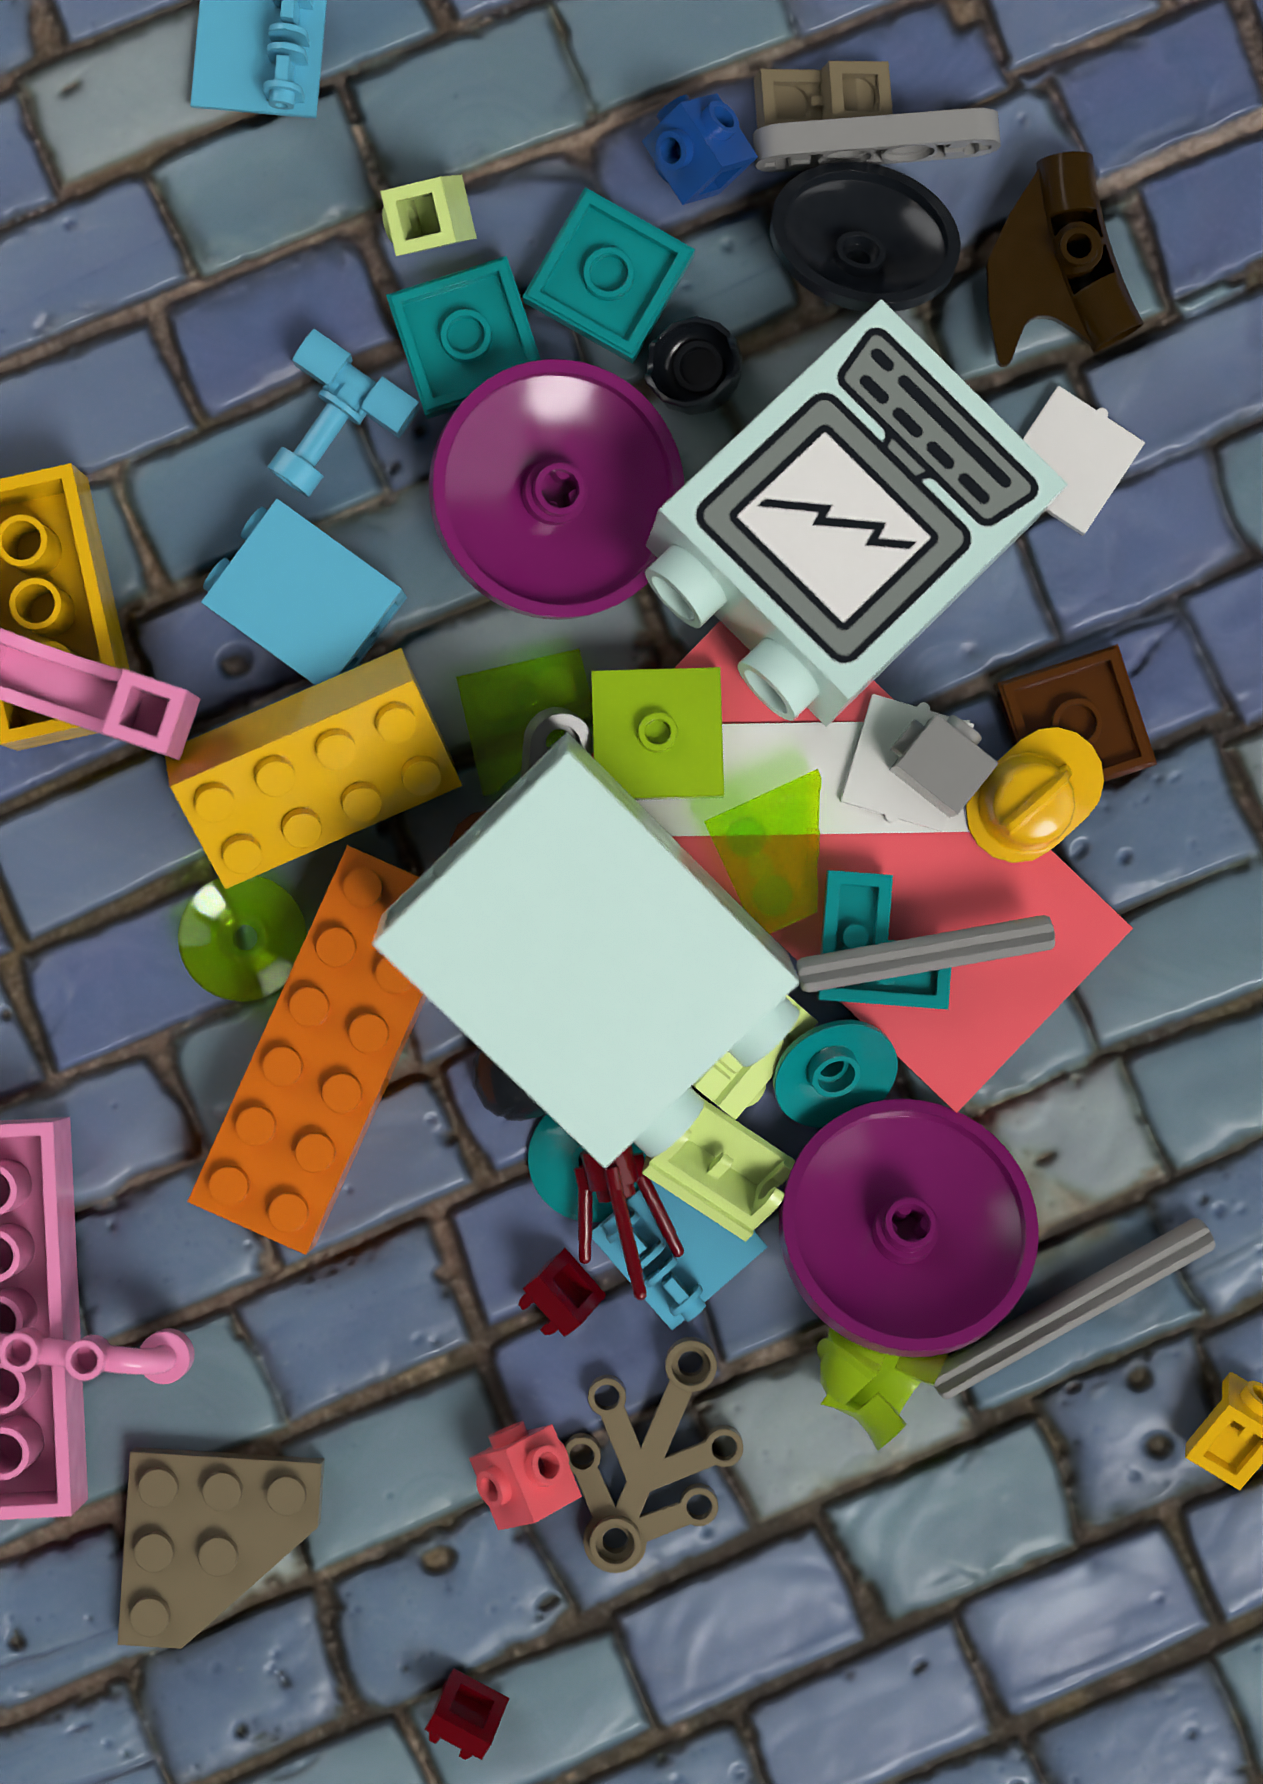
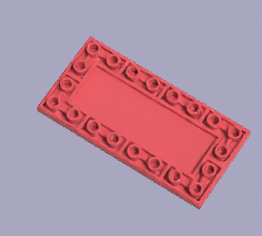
(937, 888)

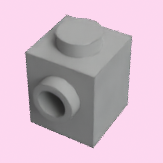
(942, 762)

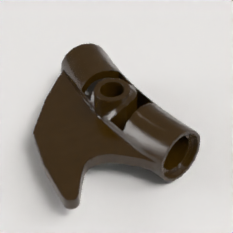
(1037, 277)

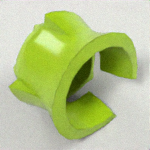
(872, 1384)

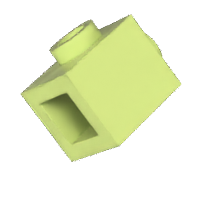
(427, 214)

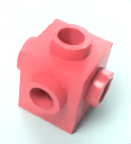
(524, 1475)

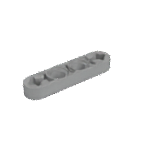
(877, 139)

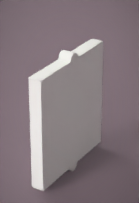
(1085, 452)
(871, 782)

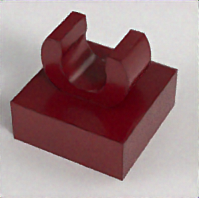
(562, 1293)
(466, 1715)

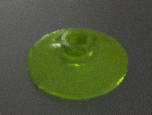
(210, 946)

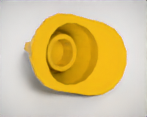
(1036, 795)

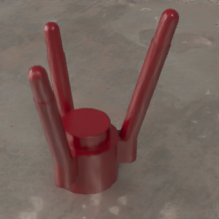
(614, 1186)

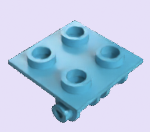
(259, 56)
(678, 1284)

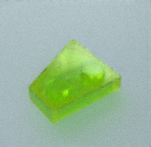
(506, 698)
(773, 851)

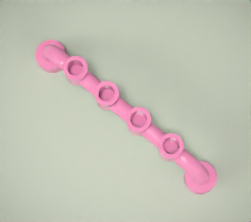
(161, 1358)

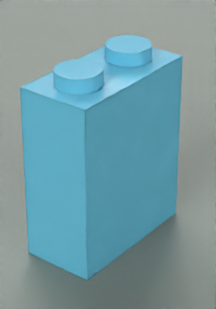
(302, 595)

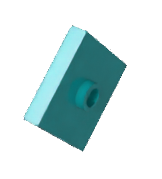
(608, 275)
(462, 332)

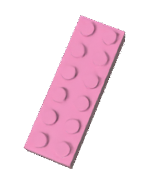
(43, 1407)

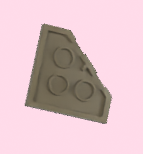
(205, 1534)

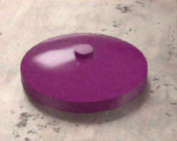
(553, 488)
(908, 1228)

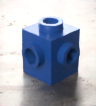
(698, 147)

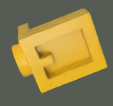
(1232, 1434)

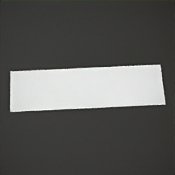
(771, 754)

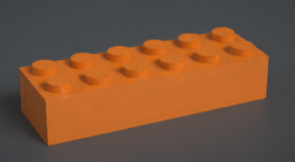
(316, 1067)

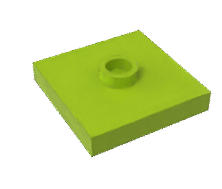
(660, 731)

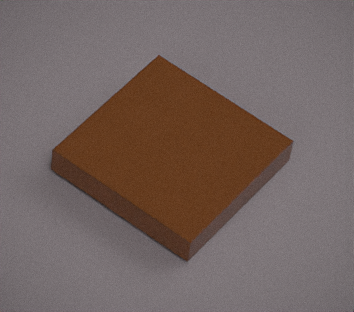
(1085, 697)

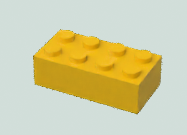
(54, 586)
(312, 769)

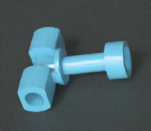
(348, 397)

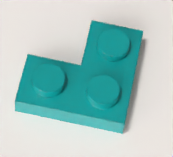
(859, 916)

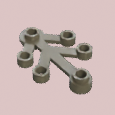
(647, 1465)

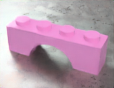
(95, 695)

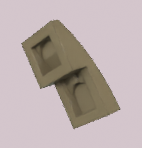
(833, 92)

